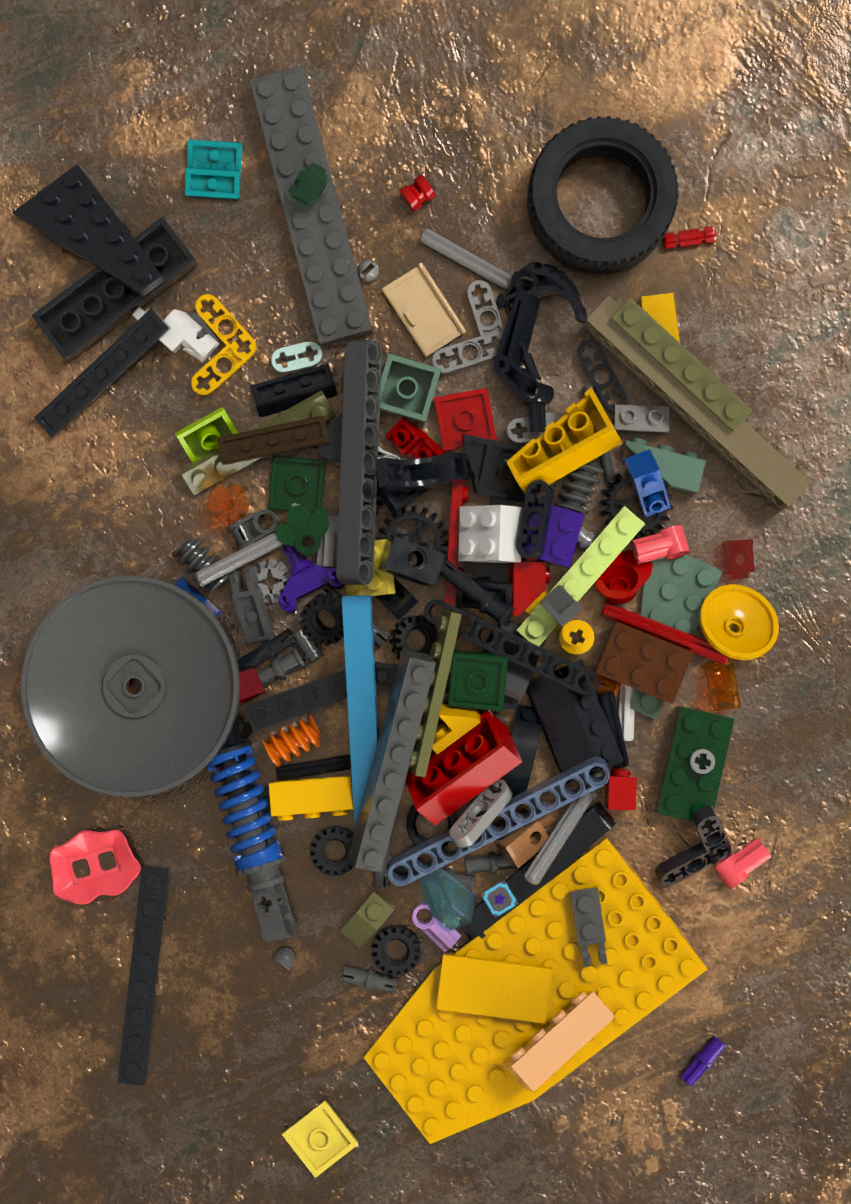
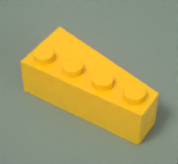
(566, 444)

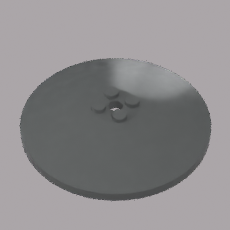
(81, 674)

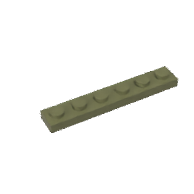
(681, 364)
(209, 468)
(442, 654)

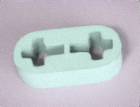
(295, 350)

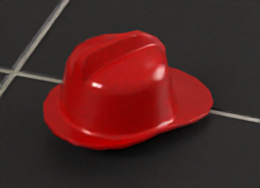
(623, 578)

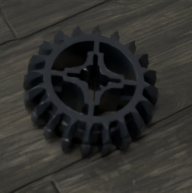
(612, 503)
(421, 519)

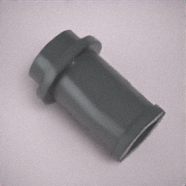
(308, 647)

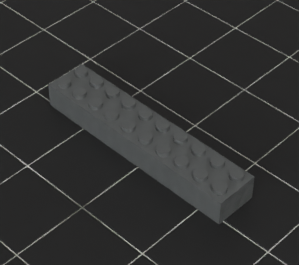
(319, 232)

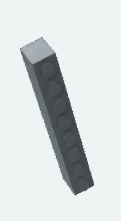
(391, 760)

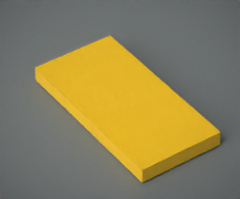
(494, 988)

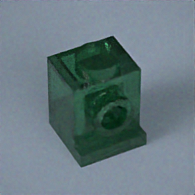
(309, 185)

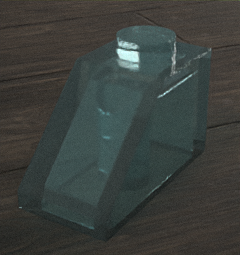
(448, 899)

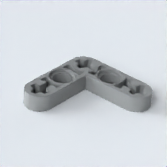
(486, 332)
(466, 833)

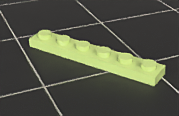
(585, 571)

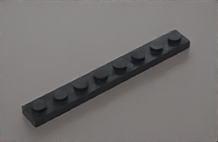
(143, 975)

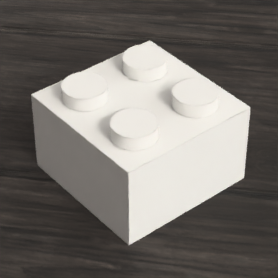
(489, 534)

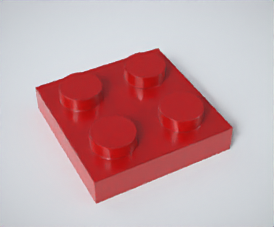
(464, 414)

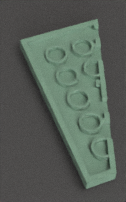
(675, 599)

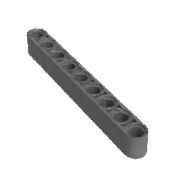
(358, 462)

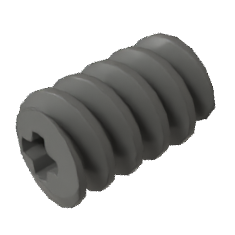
(579, 487)
(197, 561)

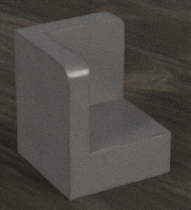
(561, 605)

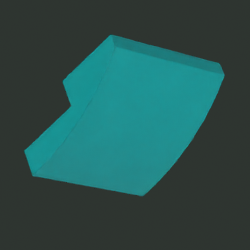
(213, 168)

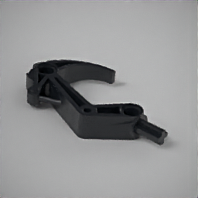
(512, 358)

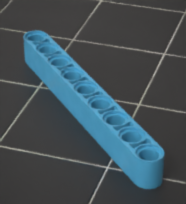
(360, 691)

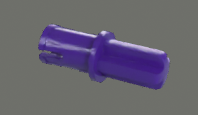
(703, 1061)

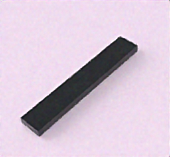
(102, 372)

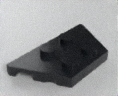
(489, 467)

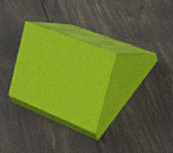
(202, 435)

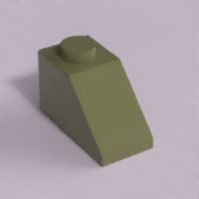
(367, 918)

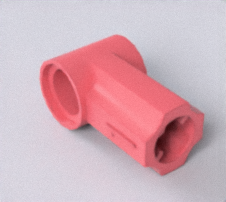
(668, 543)
(737, 865)

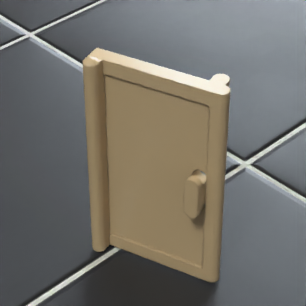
(422, 304)

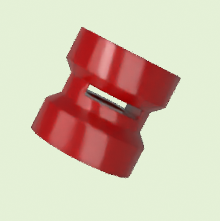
(413, 197)

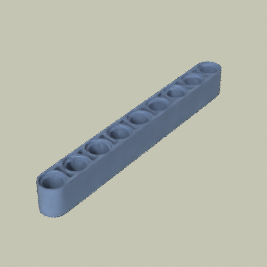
(514, 820)

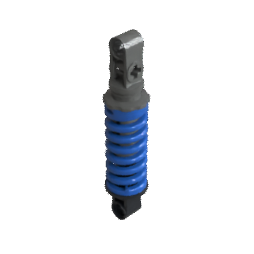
(258, 853)

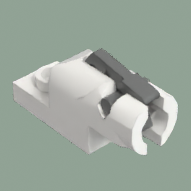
(188, 332)

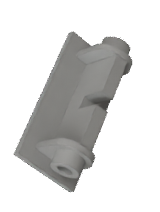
(641, 418)

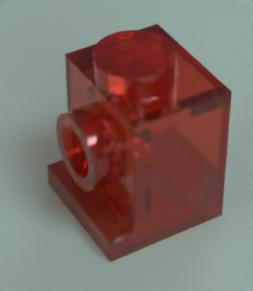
(731, 550)

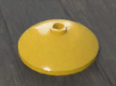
(744, 612)

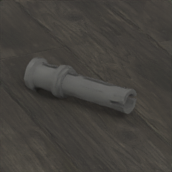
(282, 667)

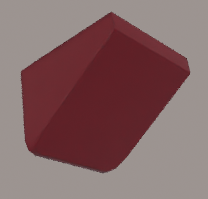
(250, 685)

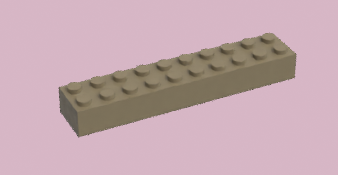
(743, 447)

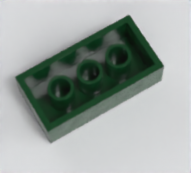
(681, 788)

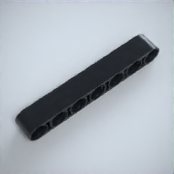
(526, 648)
(589, 829)

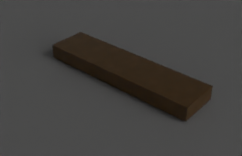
(273, 440)

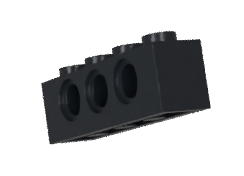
(297, 701)

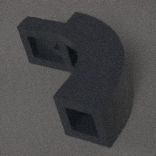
(422, 472)
(526, 737)

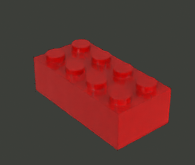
(464, 769)

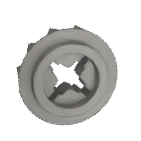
(278, 571)

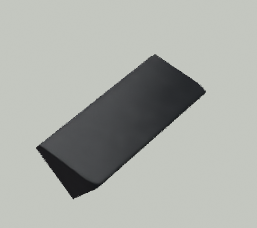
(286, 391)

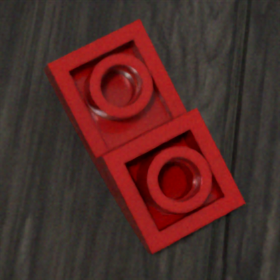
(412, 440)

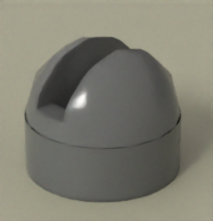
(284, 957)

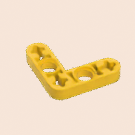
(230, 351)

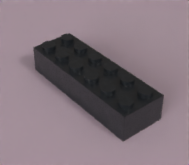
(101, 303)

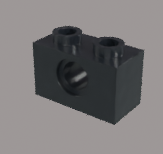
(395, 560)

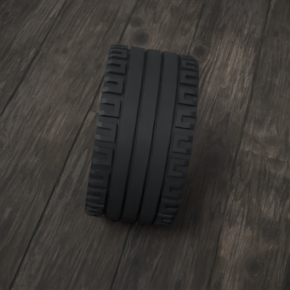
(614, 139)

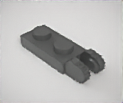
(250, 606)
(589, 922)

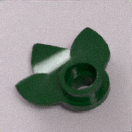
(303, 524)

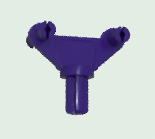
(304, 579)

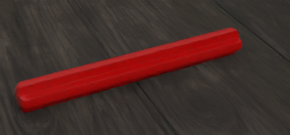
(686, 640)

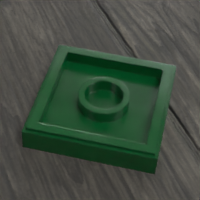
(296, 482)
(478, 680)

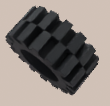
(313, 623)
(405, 627)
(317, 851)
(396, 967)

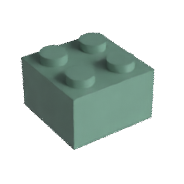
(408, 388)

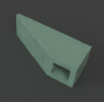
(677, 470)

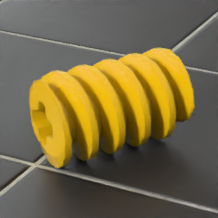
(586, 634)

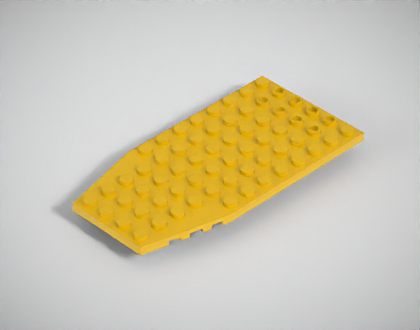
(450, 1063)

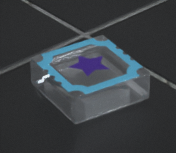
(499, 898)

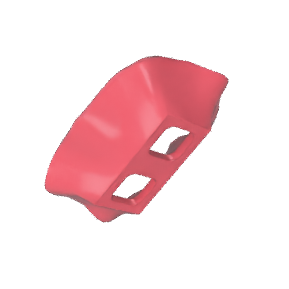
(88, 846)

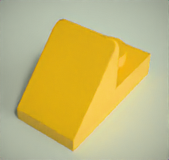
(457, 723)

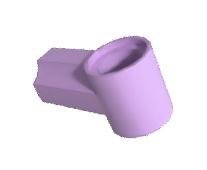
(435, 929)

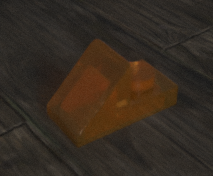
(722, 686)

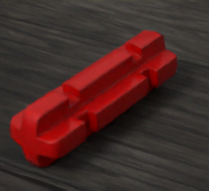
(689, 237)

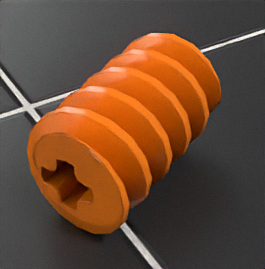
(293, 741)

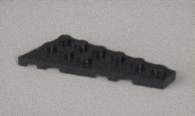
(84, 224)

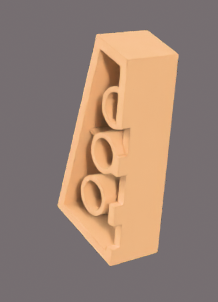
(559, 1040)

